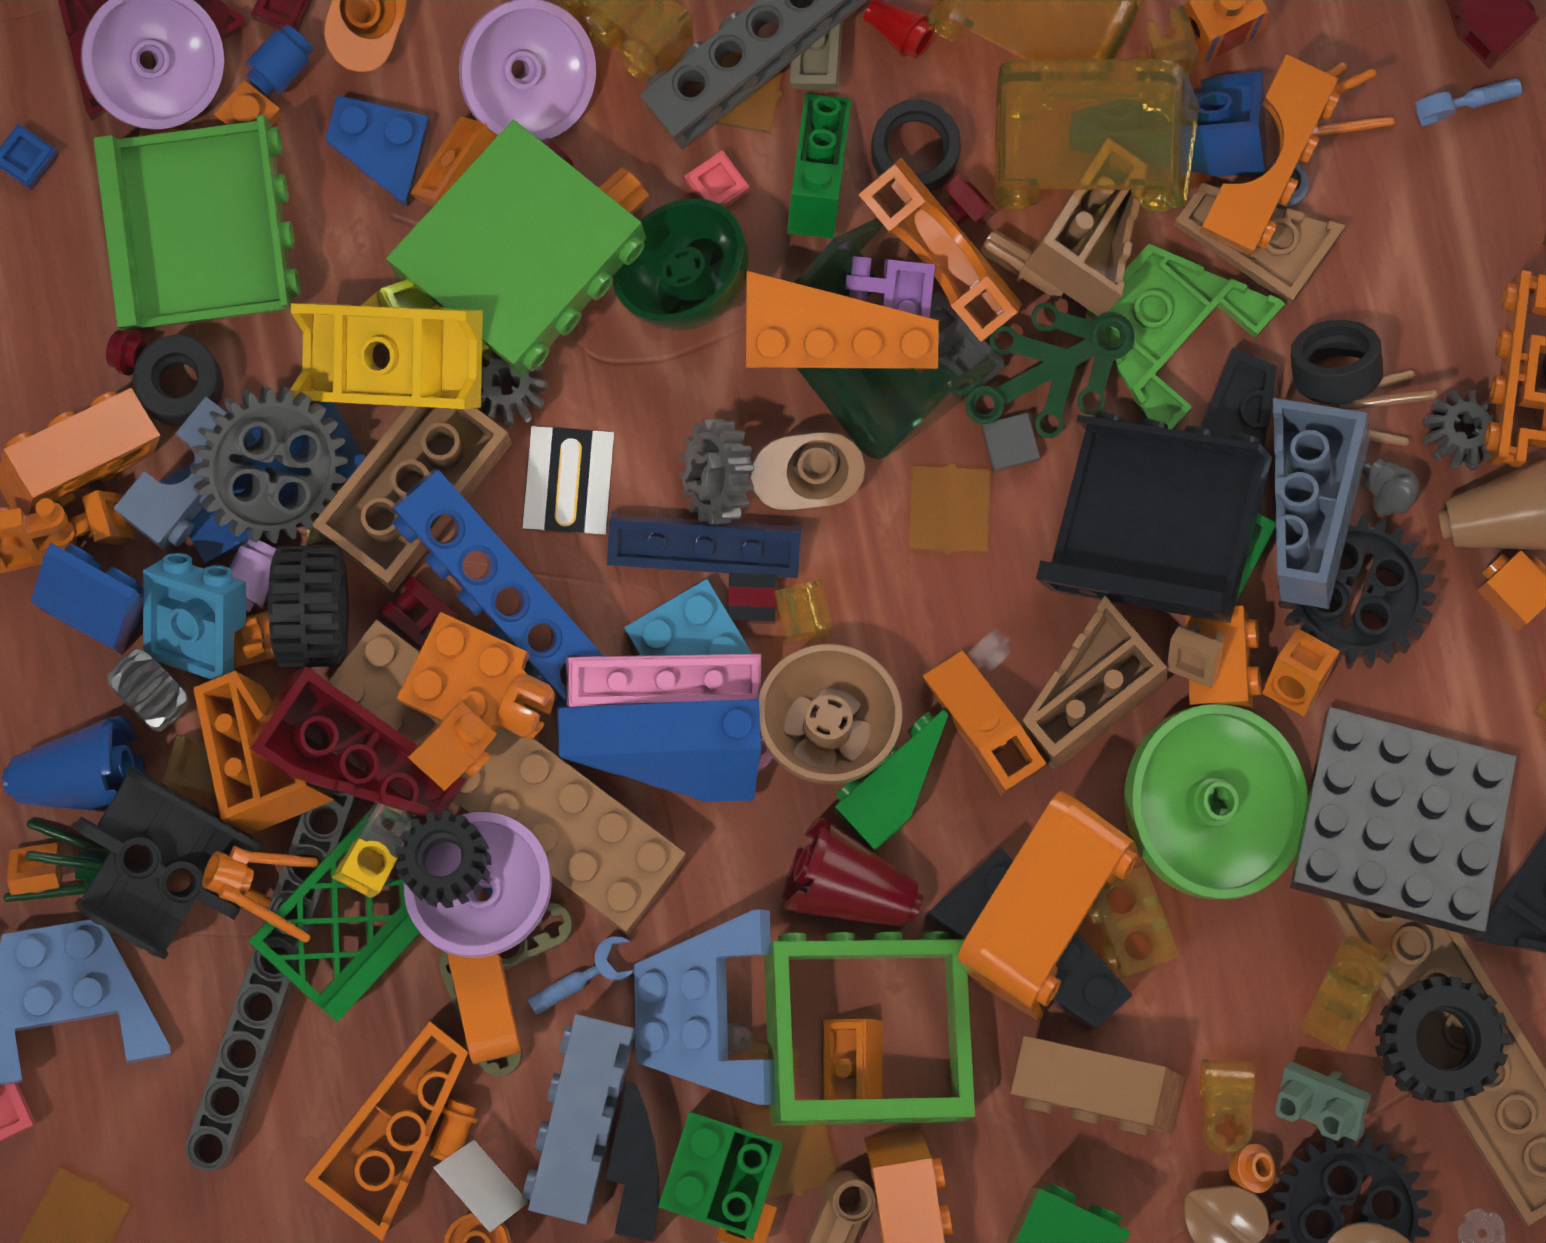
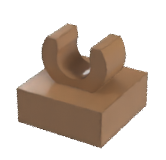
(1195, 655)

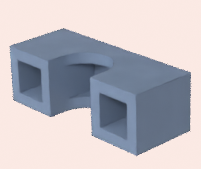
(165, 510)

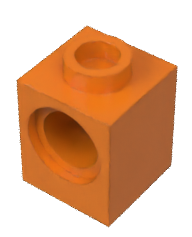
(1300, 672)

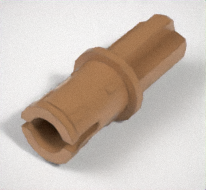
(1012, 257)

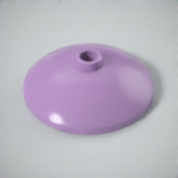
(185, 55)
(555, 60)
(519, 897)

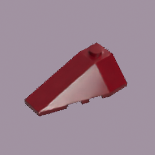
(338, 744)

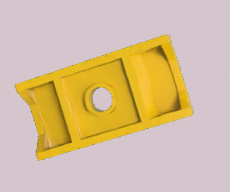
(430, 363)

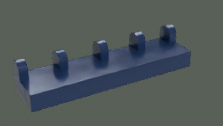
(703, 546)

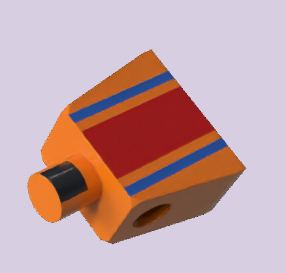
(1225, 24)

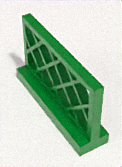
(366, 963)

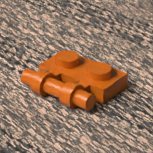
(28, 536)

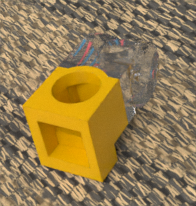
(374, 849)

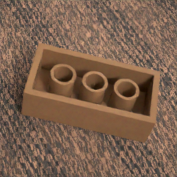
(359, 517)

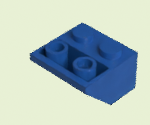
(85, 598)

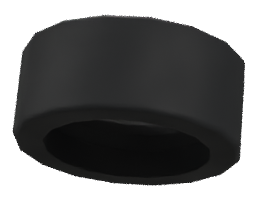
(926, 113)
(1341, 383)

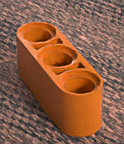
(485, 1007)

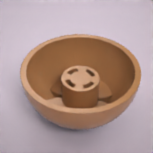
(824, 690)

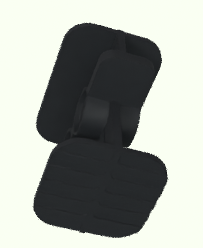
(178, 836)

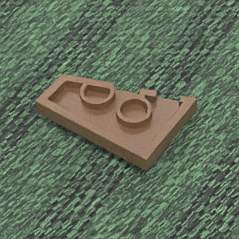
(1290, 255)

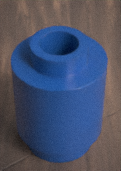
(278, 60)

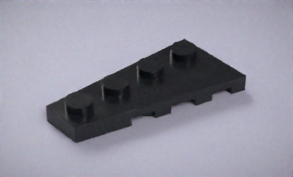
(1241, 397)

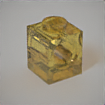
(803, 612)

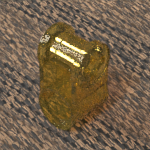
(1227, 1094)

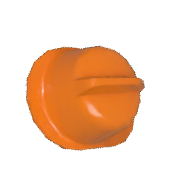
(362, 31)

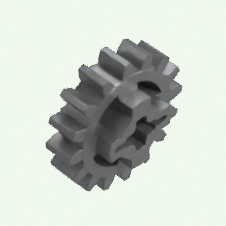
(716, 471)

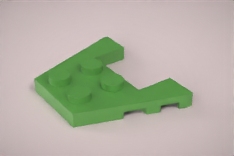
(1166, 305)

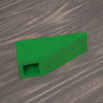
(819, 166)
(888, 796)

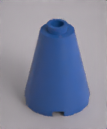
(76, 769)

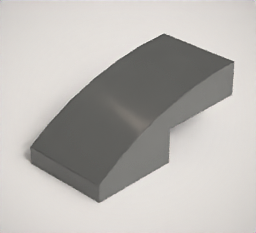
(958, 344)

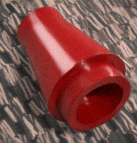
(901, 28)

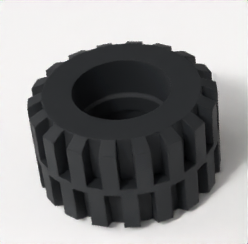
(308, 606)
(1482, 1031)

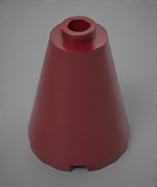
(848, 881)

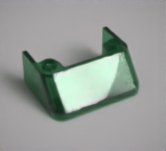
(880, 405)

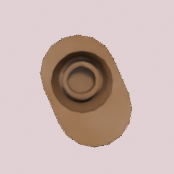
(807, 471)

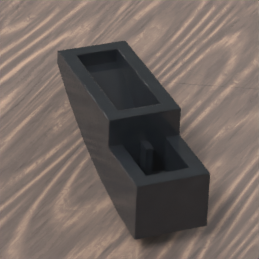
(635, 1165)

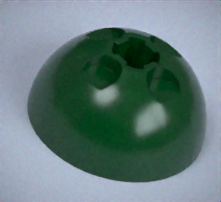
(688, 267)

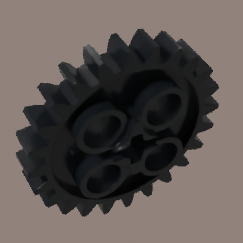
(1396, 606)
(1310, 1190)

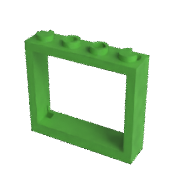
(867, 1111)

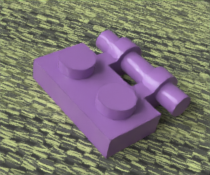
(903, 285)

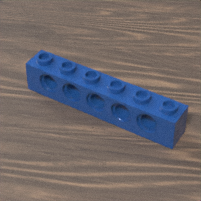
(437, 496)

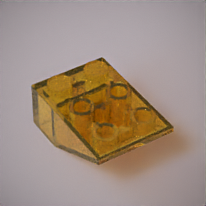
(644, 32)

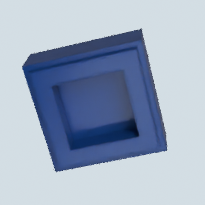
(25, 156)

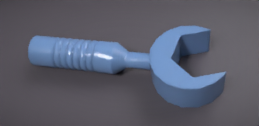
(1442, 106)
(577, 980)

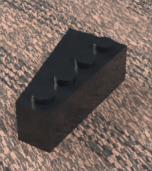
(1087, 986)

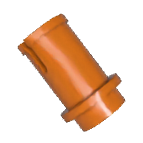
(453, 1128)

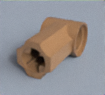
(839, 1223)

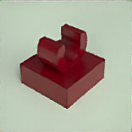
(967, 202)

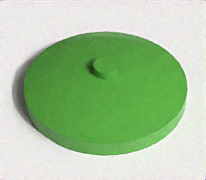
(1215, 801)

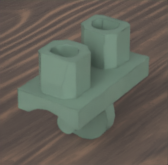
(1322, 1100)

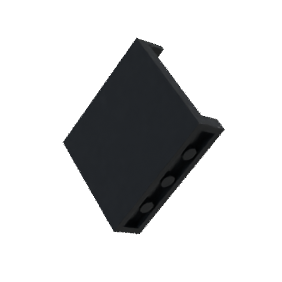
(1159, 517)

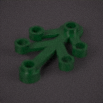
(1057, 365)

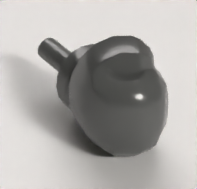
(1393, 486)

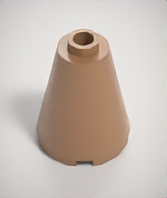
(1500, 512)

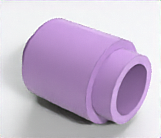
(253, 567)

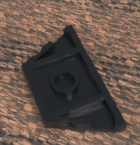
(1519, 910)

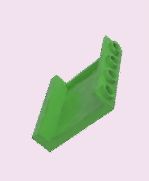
(196, 224)
(521, 244)

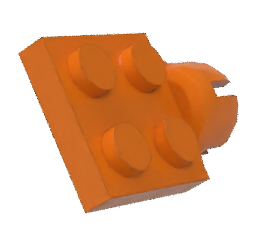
(480, 672)

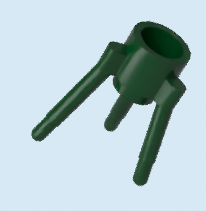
(85, 864)

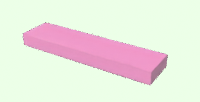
(661, 679)

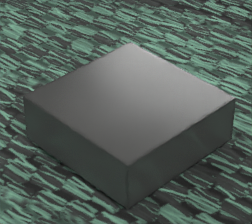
(1010, 442)

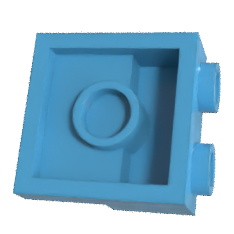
(192, 615)

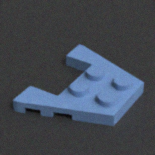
(68, 977)
(685, 1010)

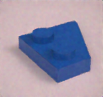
(380, 142)

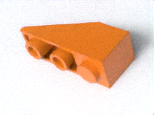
(984, 723)

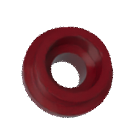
(124, 350)

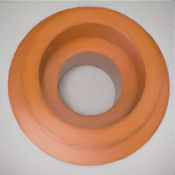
(1252, 1168)

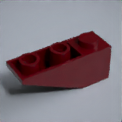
(1492, 26)

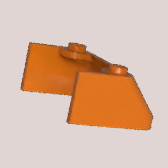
(1044, 903)

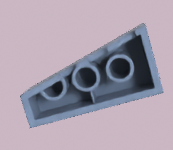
(1316, 486)
(580, 1118)

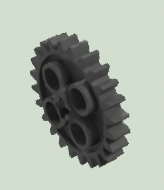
(280, 423)

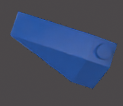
(1230, 125)
(678, 746)

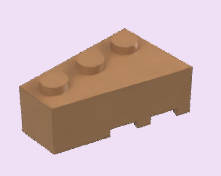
(1088, 247)
(1094, 687)
(1097, 1086)

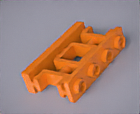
(1517, 370)

